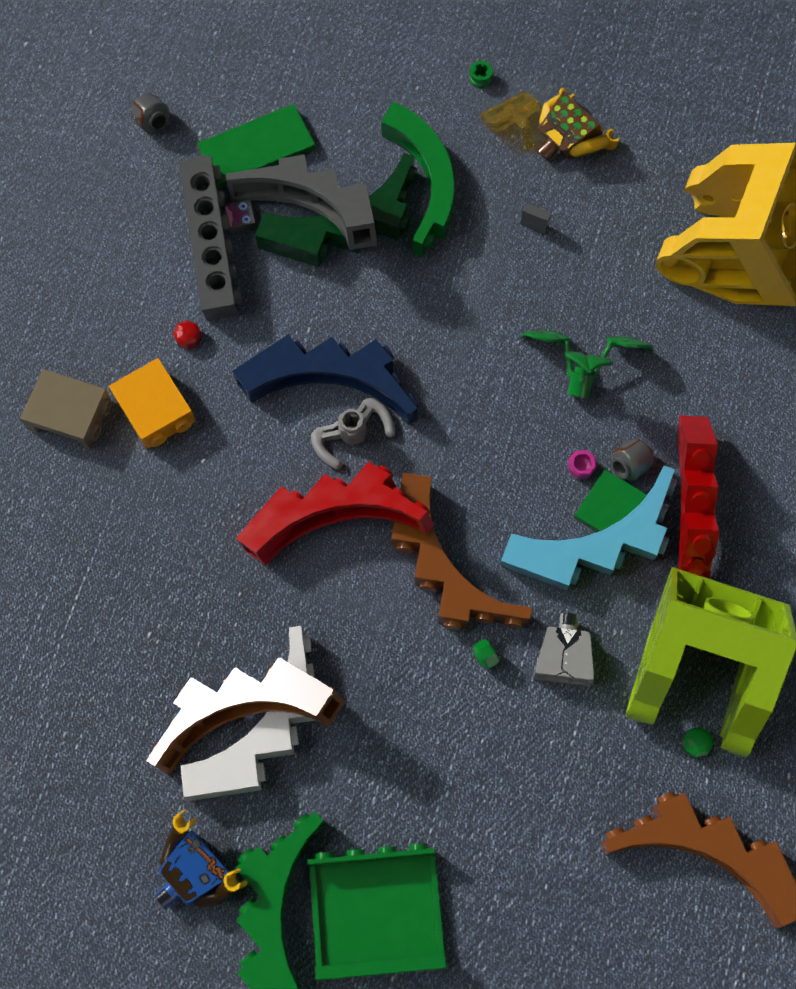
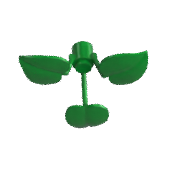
(581, 377)

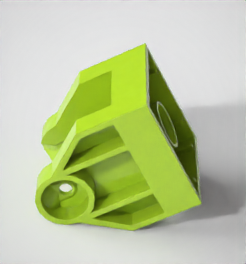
(726, 623)

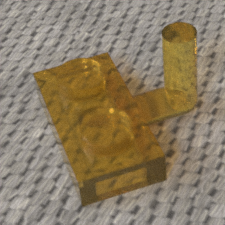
(513, 111)

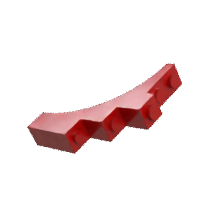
(698, 494)
(330, 501)

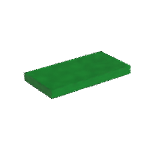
(259, 143)

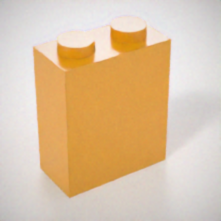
(152, 404)

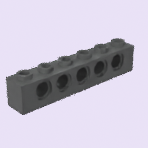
(194, 175)

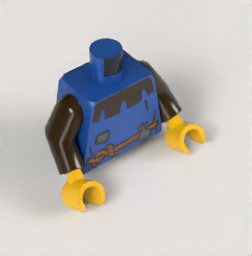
(193, 869)

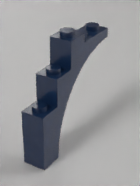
(329, 363)

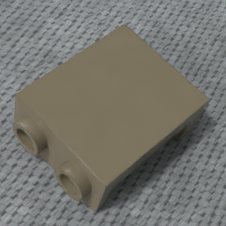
(67, 407)

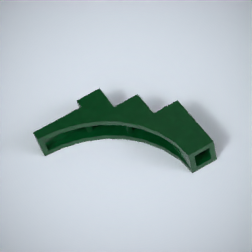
(311, 237)

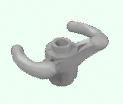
(350, 429)

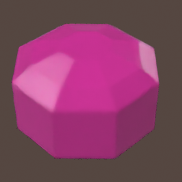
(582, 464)

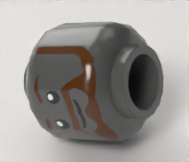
(150, 113)
(632, 459)

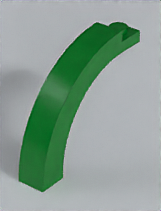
(422, 142)

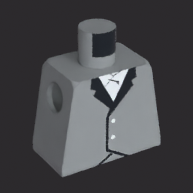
(566, 654)

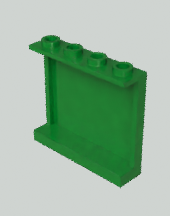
(376, 912)

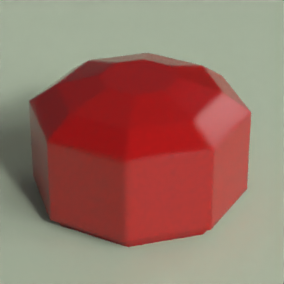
(187, 335)

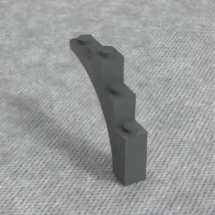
(319, 191)

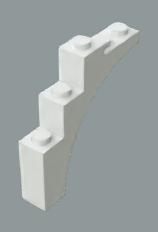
(238, 766)

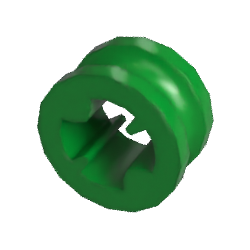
(478, 81)

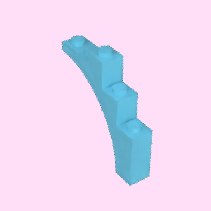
(636, 533)

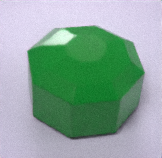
(485, 655)
(697, 742)

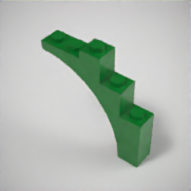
(264, 918)

